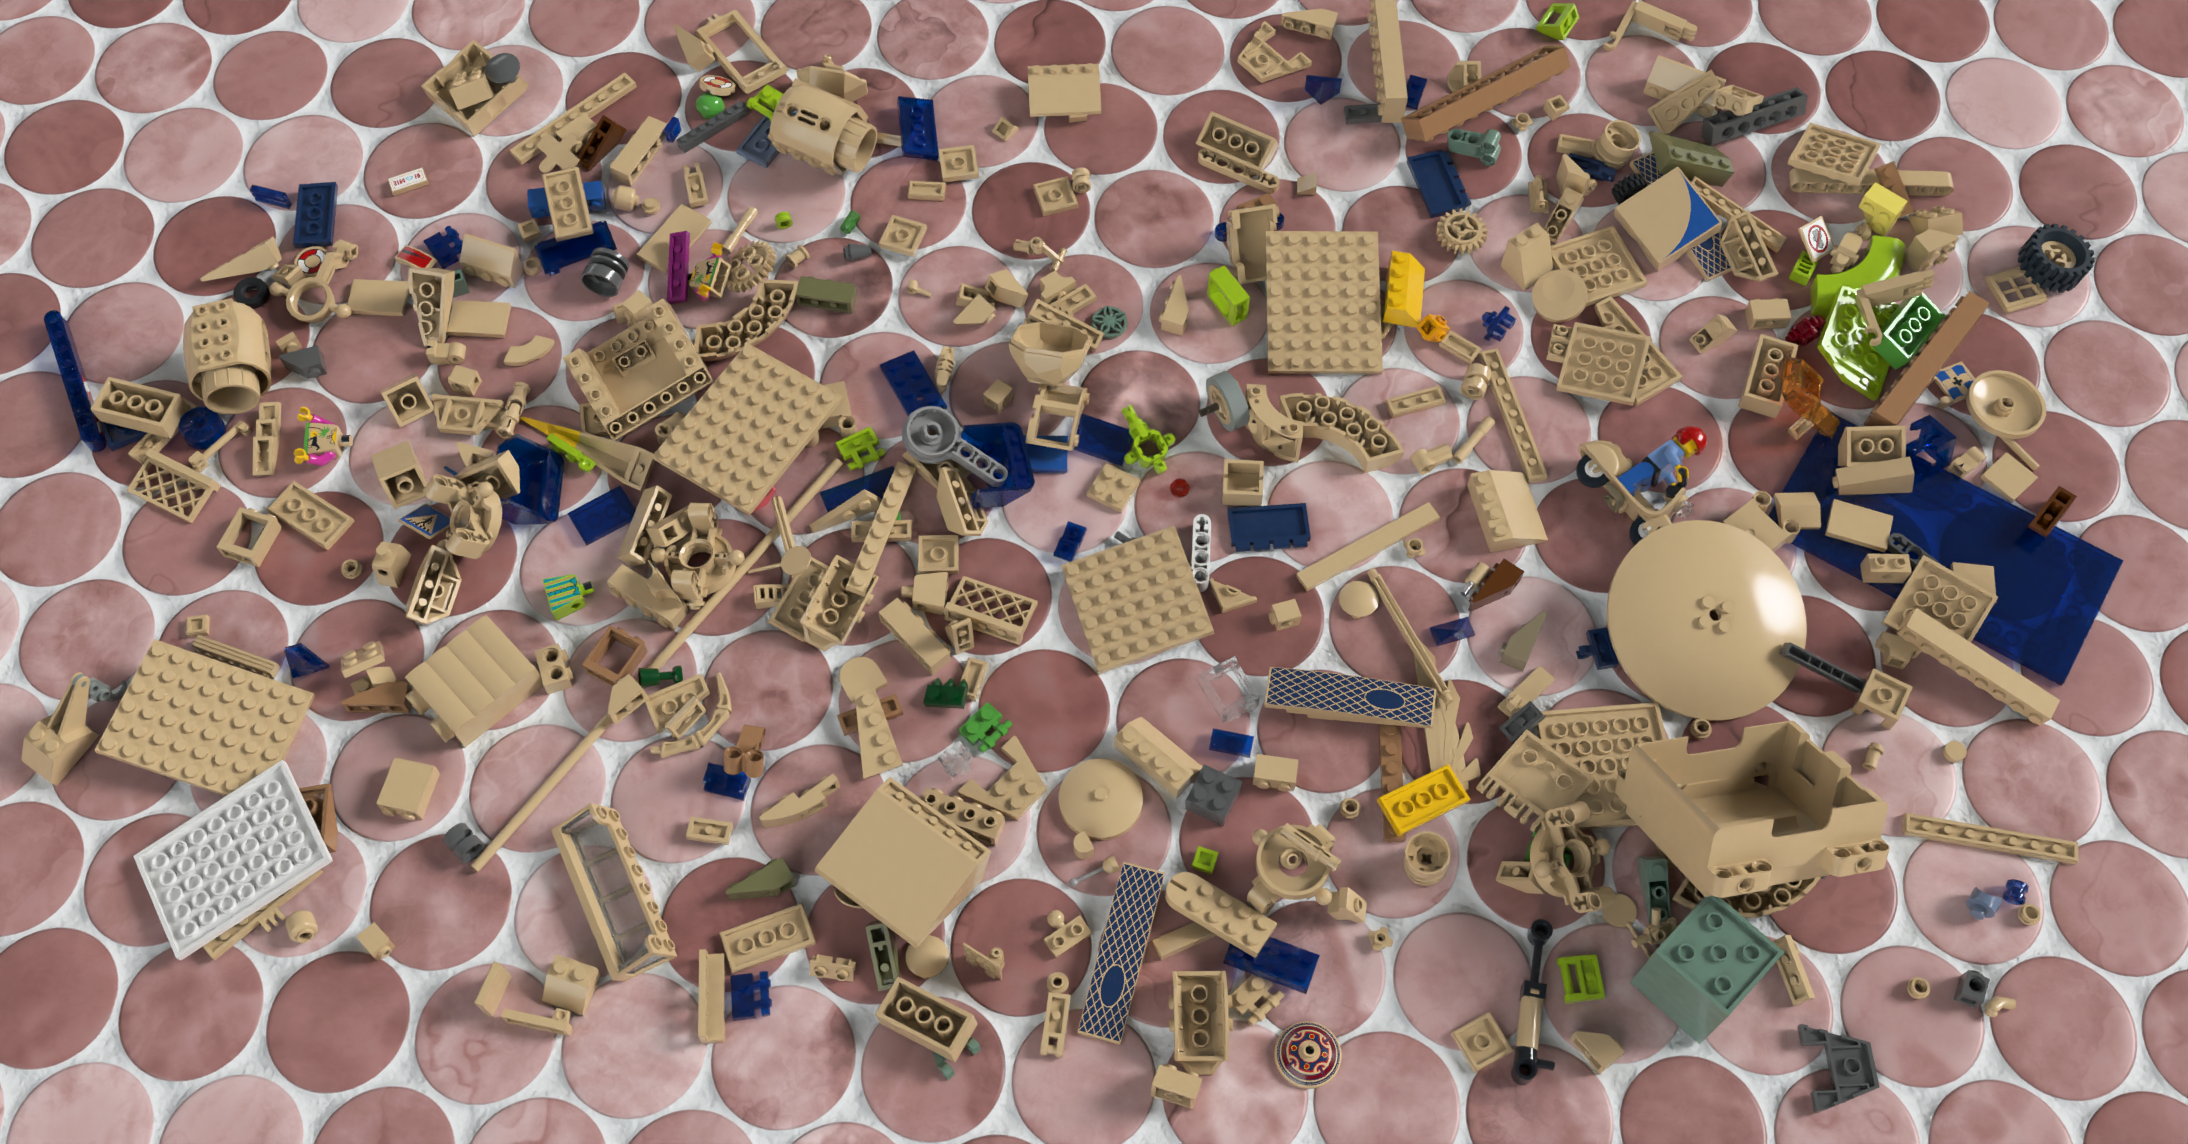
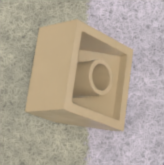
(407, 400)
(570, 984)
(1176, 1086)

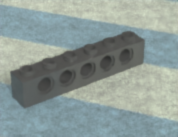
(1769, 112)

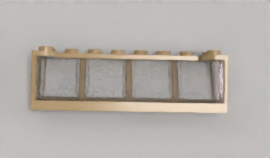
(613, 892)

